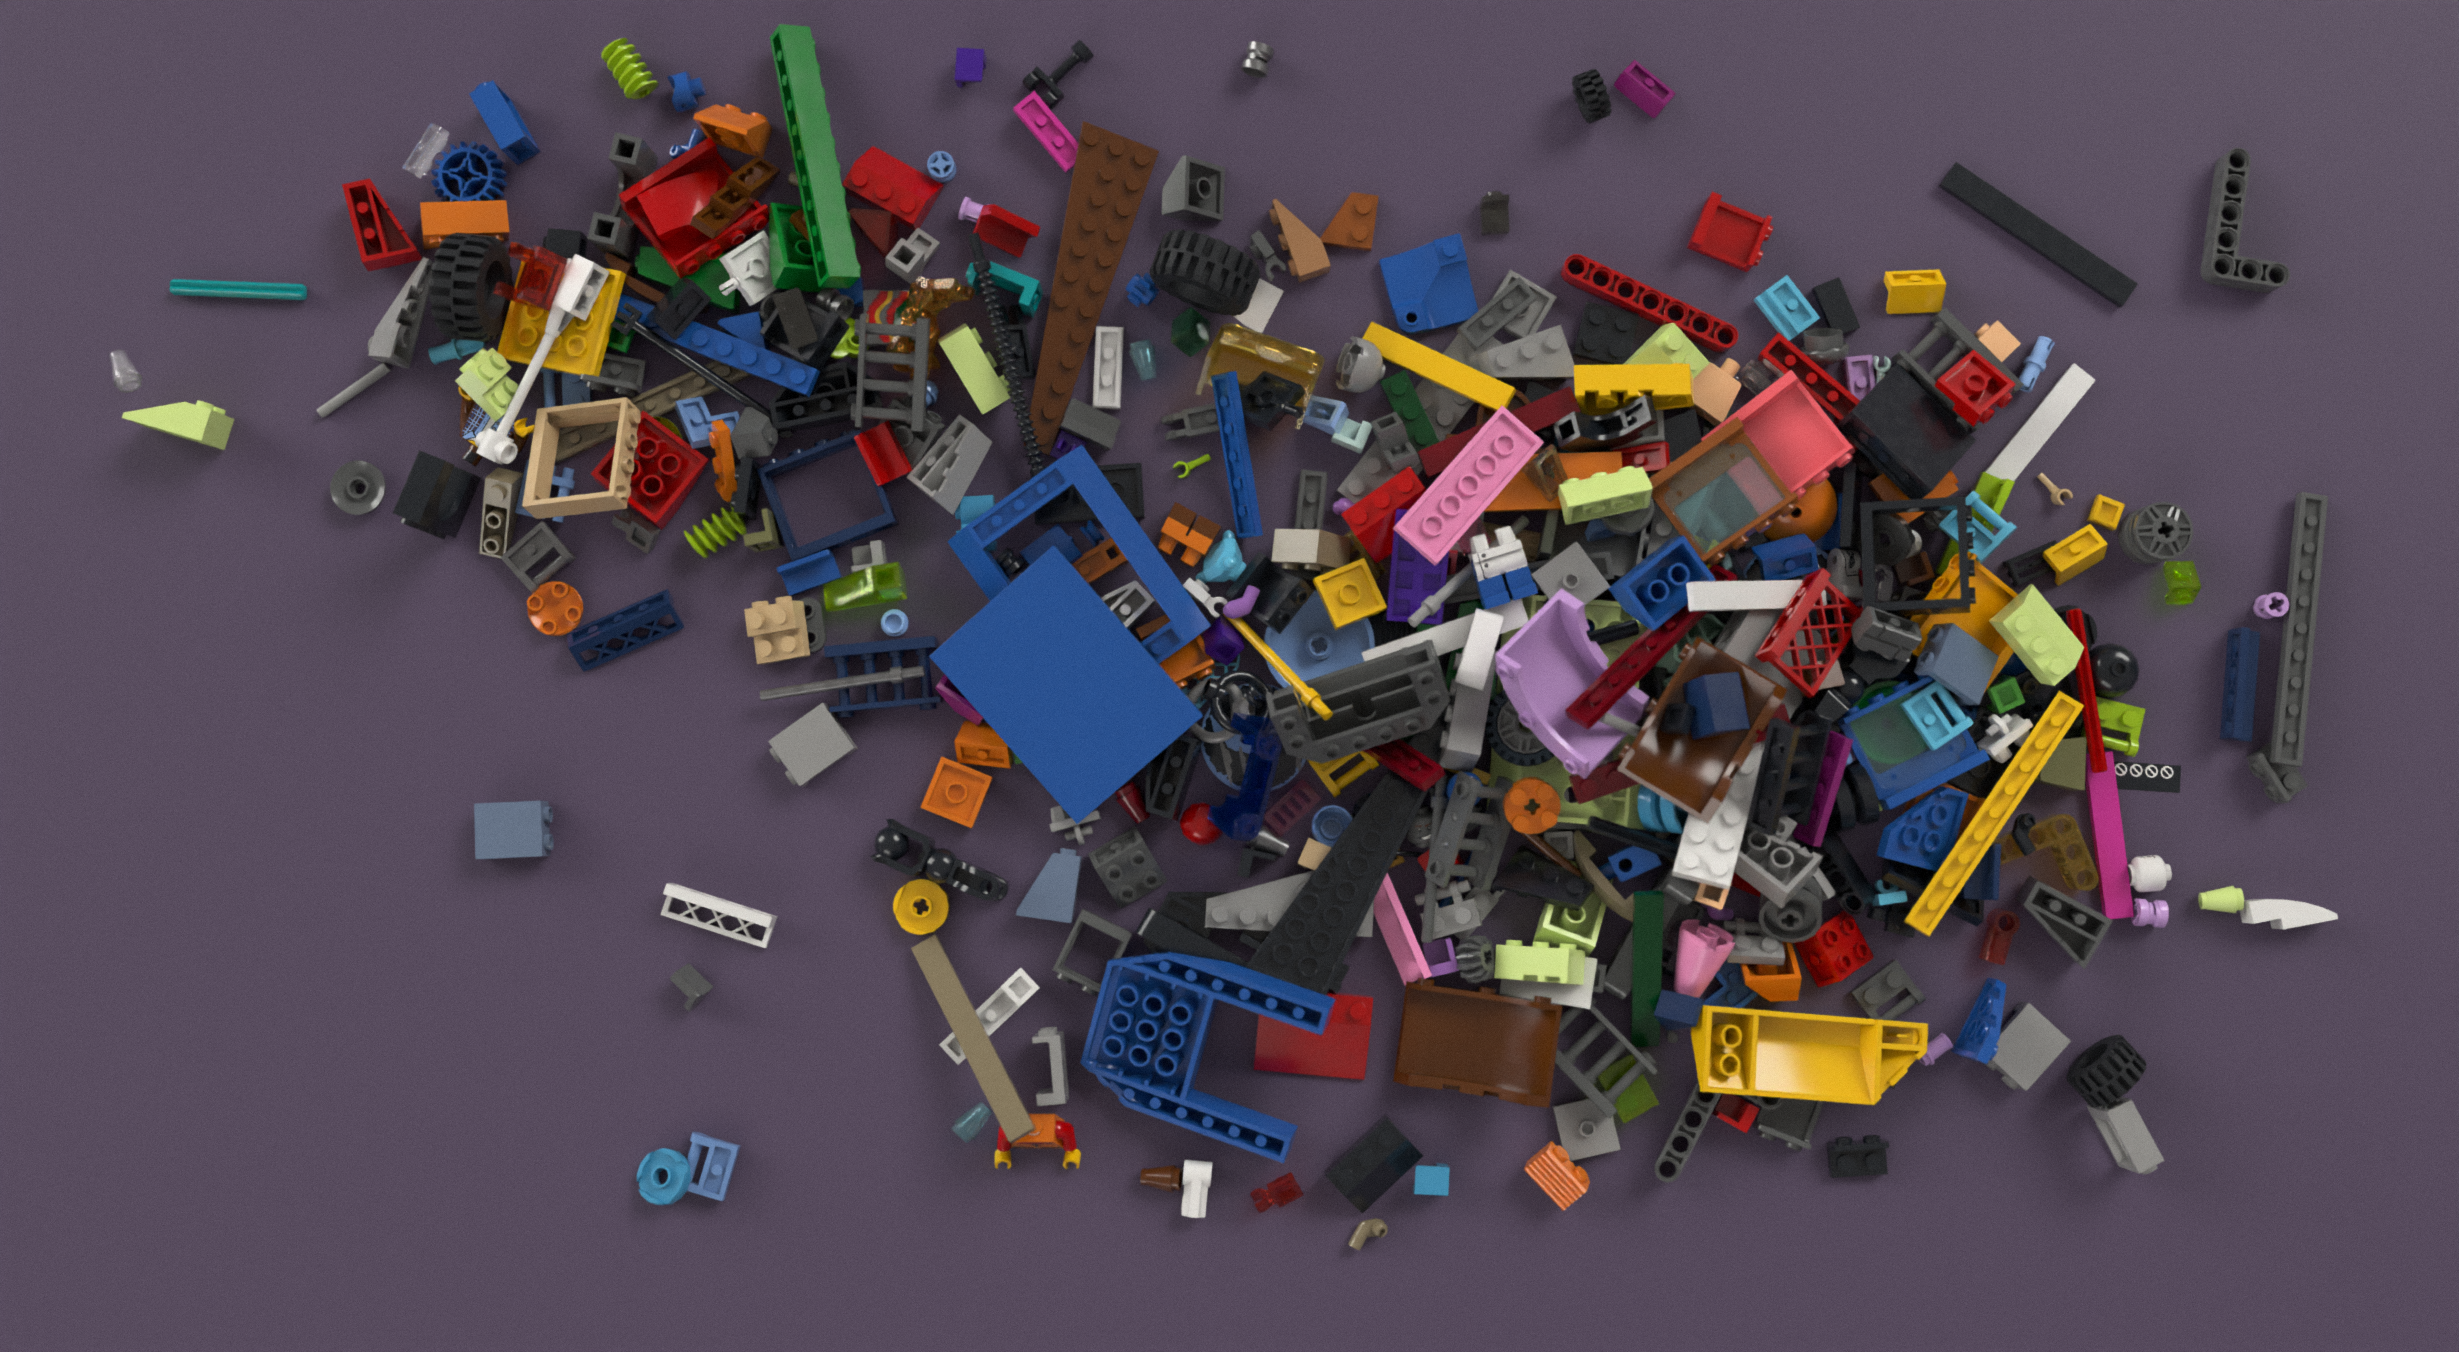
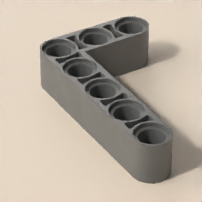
(2230, 232)
(1619, 969)
(1692, 1133)

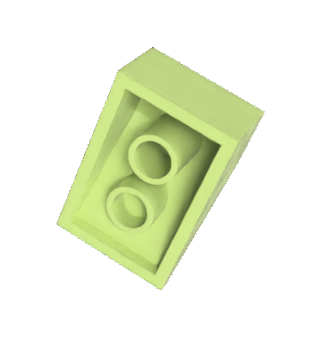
(1669, 346)
(189, 421)
(1572, 926)

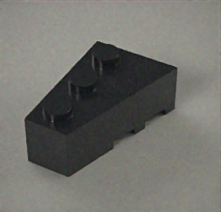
(1170, 777)

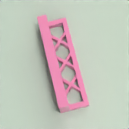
(1399, 934)

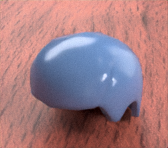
(1330, 824)

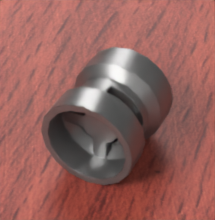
(1257, 59)
(831, 300)

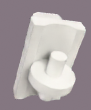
(2002, 733)

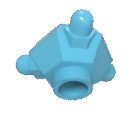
(1223, 561)

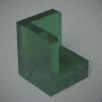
(1190, 332)

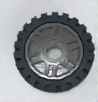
(1508, 739)

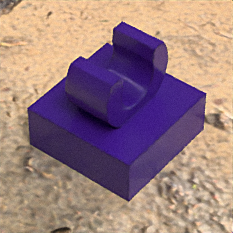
(1065, 444)

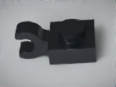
(1893, 919)

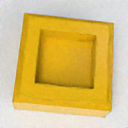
(2105, 512)

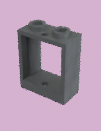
(1108, 927)

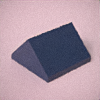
(1718, 704)

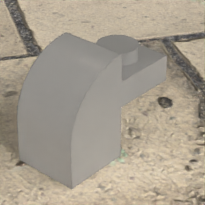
(910, 256)

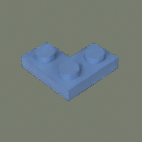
(697, 420)

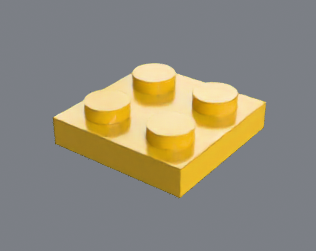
(1349, 594)

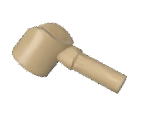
(2055, 491)

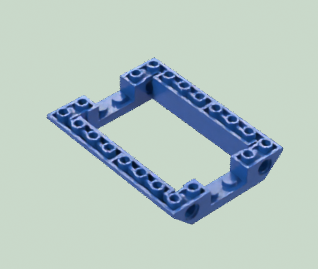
(1081, 470)

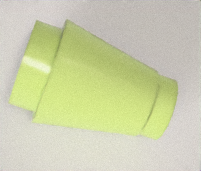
(2224, 899)

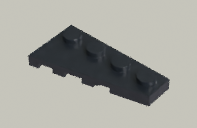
(1916, 879)

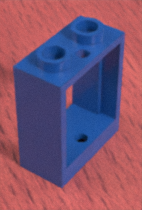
(504, 122)

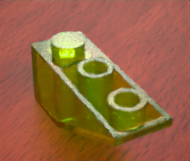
(866, 587)

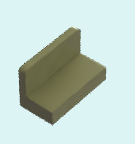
(767, 539)

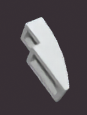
(2284, 913)

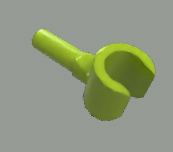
(1191, 465)

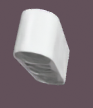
(1479, 649)

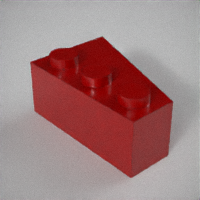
(376, 229)

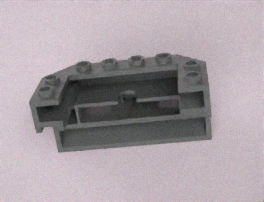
(1368, 704)

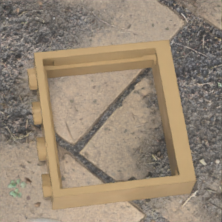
(544, 449)

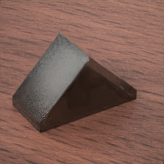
(1546, 472)

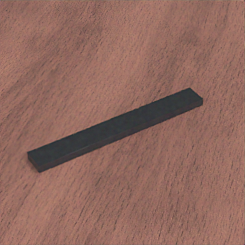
(2038, 235)

